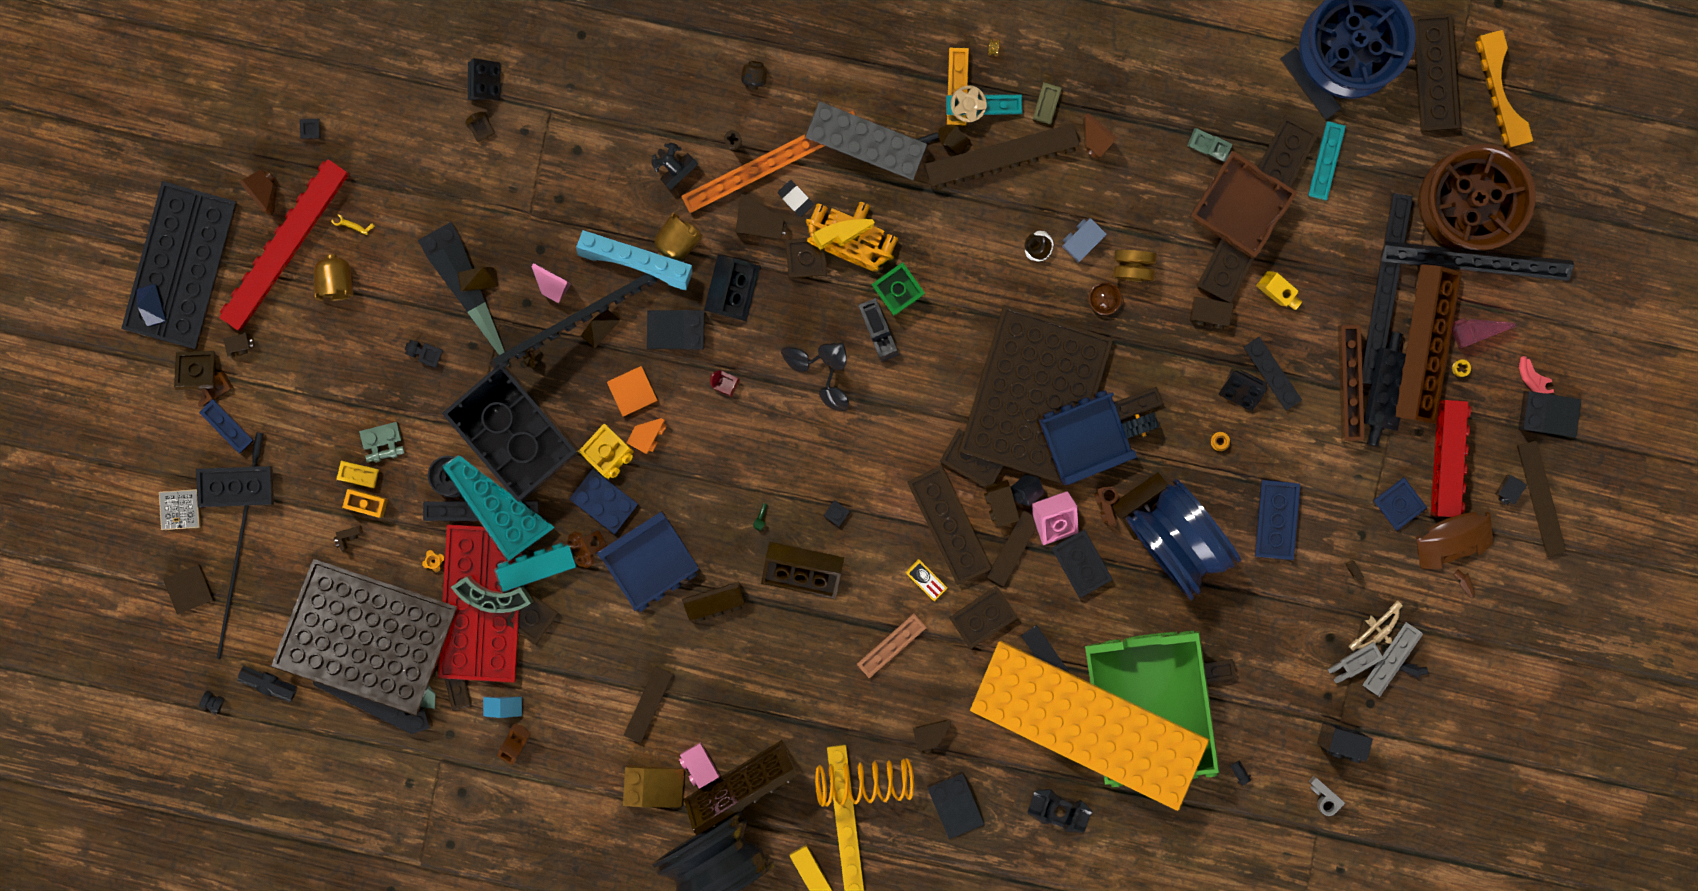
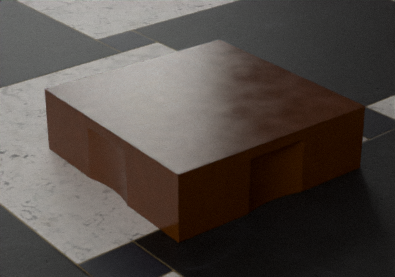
(1242, 205)

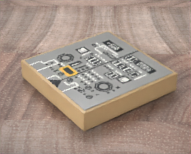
(179, 509)

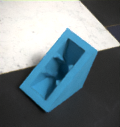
(502, 707)

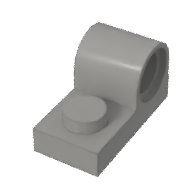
(1318, 787)

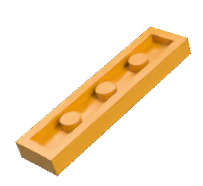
(957, 77)

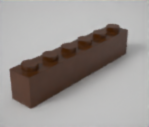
(1351, 382)

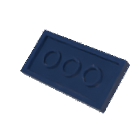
(1277, 520)

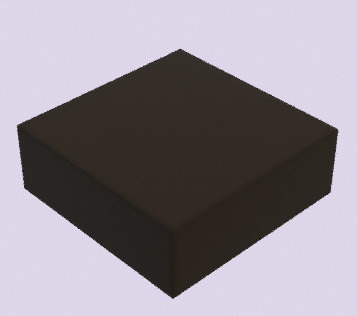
(1354, 570)

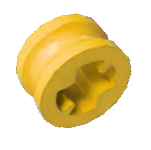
(1461, 374)

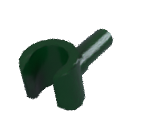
(758, 523)

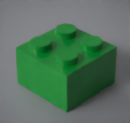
(898, 289)

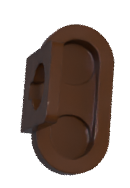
(583, 549)

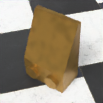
(653, 786)

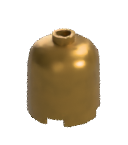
(676, 238)
(332, 279)

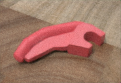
(1531, 378)

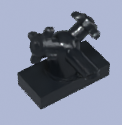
(676, 168)

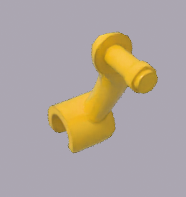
(353, 225)

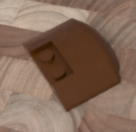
(1454, 539)

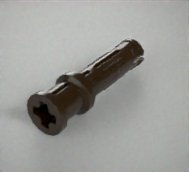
(731, 136)

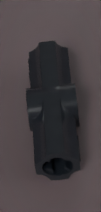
(267, 683)

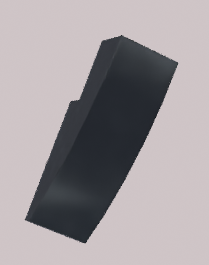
(878, 330)

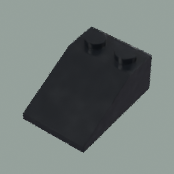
(675, 329)
(1549, 414)
(955, 805)

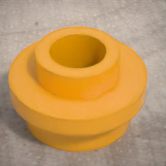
(1226, 441)

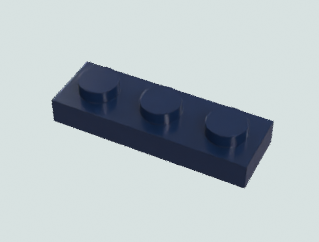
(226, 426)

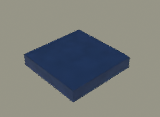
(1400, 503)

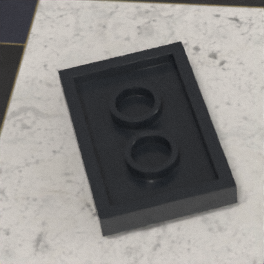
(1081, 563)

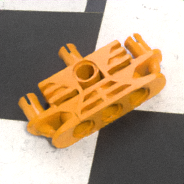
(859, 251)

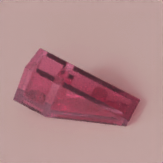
(1474, 330)

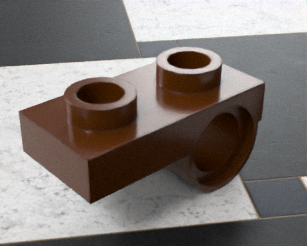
(1107, 513)

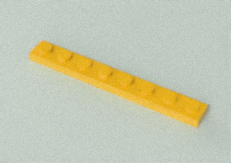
(845, 823)

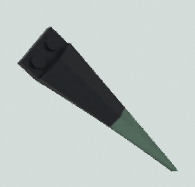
(448, 256)

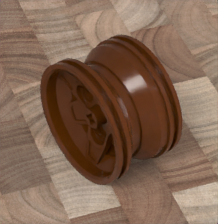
(1517, 190)

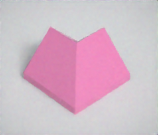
(550, 284)

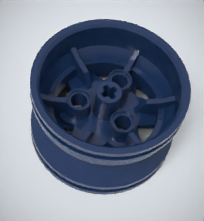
(1357, 45)
(1183, 538)

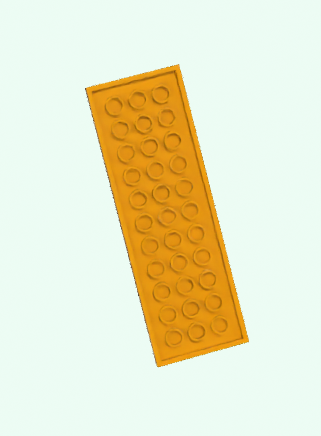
(1089, 725)

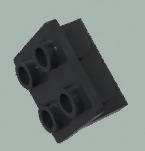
(483, 80)
(1243, 388)

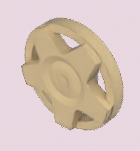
(968, 103)

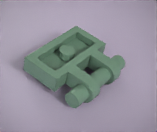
(379, 436)

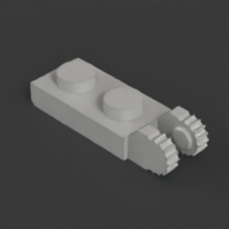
(1357, 662)

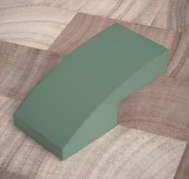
(1209, 145)

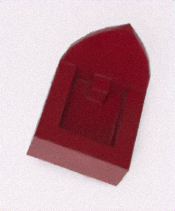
(724, 382)

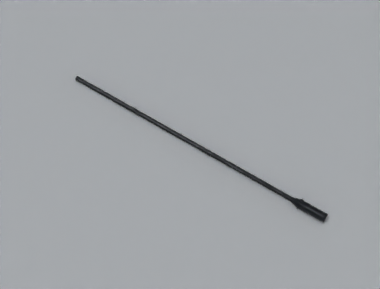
(255, 456)

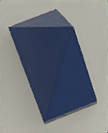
(150, 305)

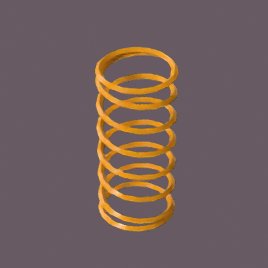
(822, 798)

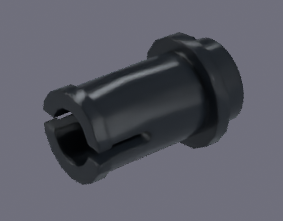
(1240, 773)

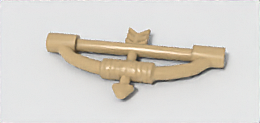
(1356, 644)

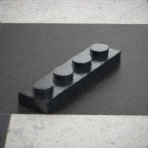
(1272, 373)

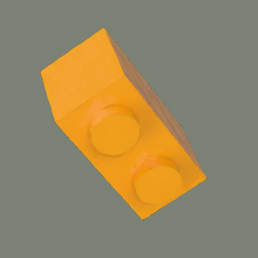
(365, 503)

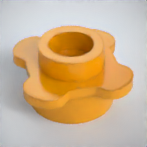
(428, 561)

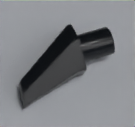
(1413, 670)

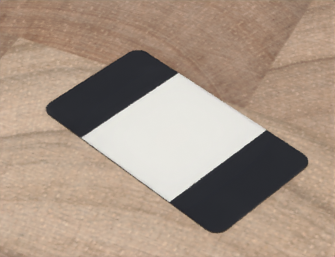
(795, 198)

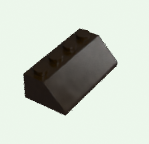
(802, 570)

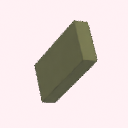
(1047, 103)

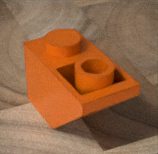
(645, 434)

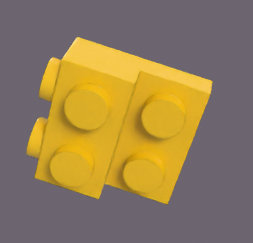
(606, 452)

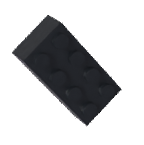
(1344, 741)

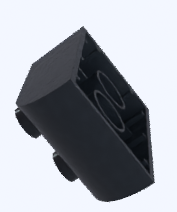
(511, 432)

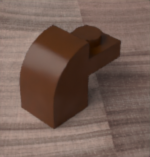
(514, 744)

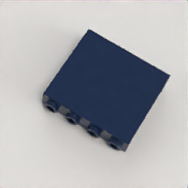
(1086, 438)
(649, 561)

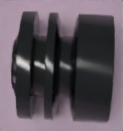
(439, 478)

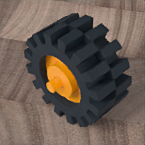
(1140, 425)

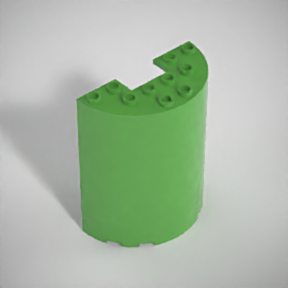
(1162, 676)

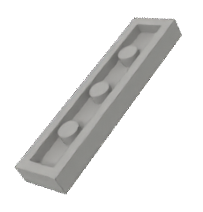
(1393, 659)

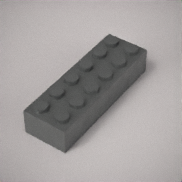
(865, 140)

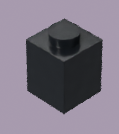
(1027, 490)
(1510, 490)

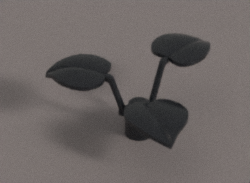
(832, 355)

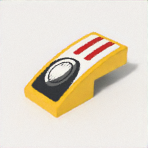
(926, 580)

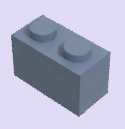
(1083, 240)

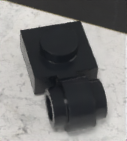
(428, 354)

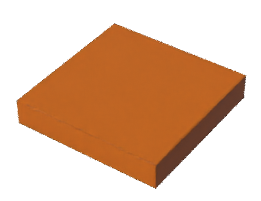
(632, 391)

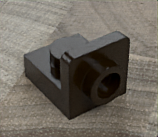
(351, 534)

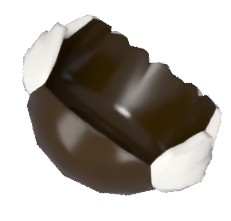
(1038, 246)

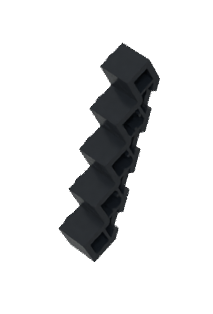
(400, 719)

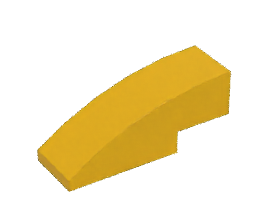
(841, 232)
(809, 870)

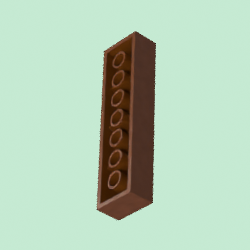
(1428, 344)

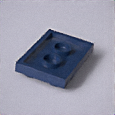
(603, 501)

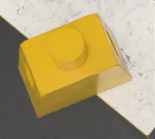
(1274, 285)

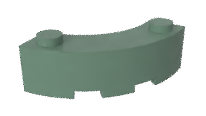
(490, 600)

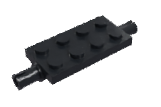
(1385, 390)

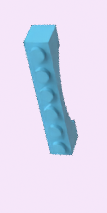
(605, 249)

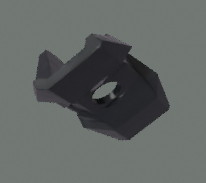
(1044, 805)

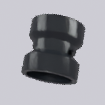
(211, 703)

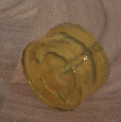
(993, 47)

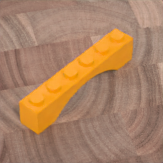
(1514, 128)

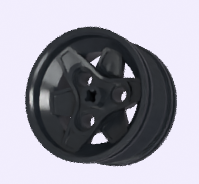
(716, 859)

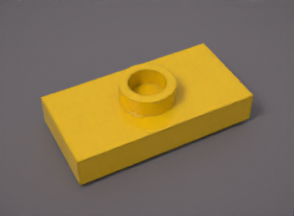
(357, 474)

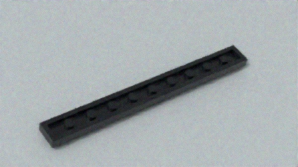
(1477, 260)
(1385, 287)
(570, 322)

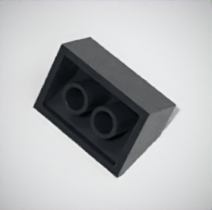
(732, 287)

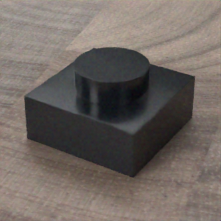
(310, 129)
(836, 513)

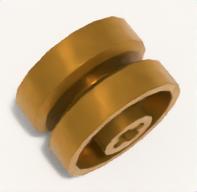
(1134, 268)

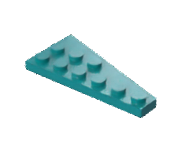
(505, 520)

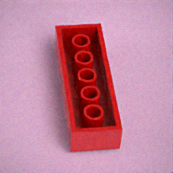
(1450, 458)

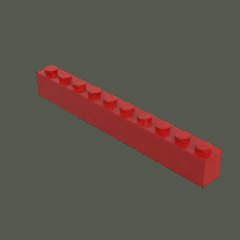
(284, 245)

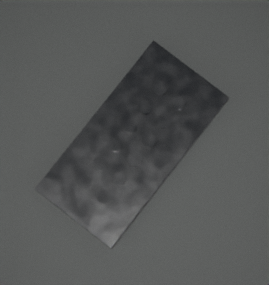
(182, 260)

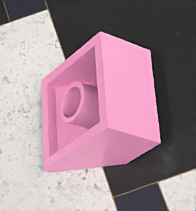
(1055, 517)

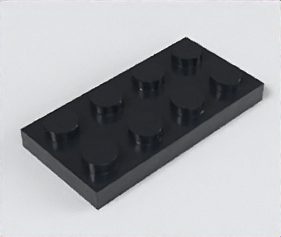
(235, 486)

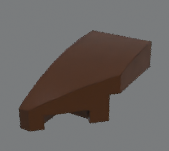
(221, 386)

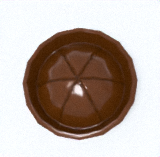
(1105, 298)

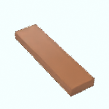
(891, 645)

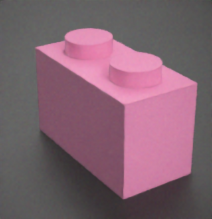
(699, 765)

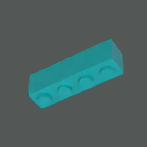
(535, 567)

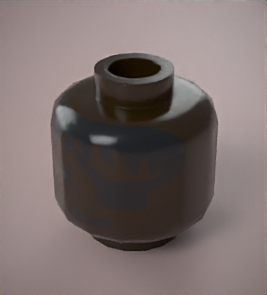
(754, 75)

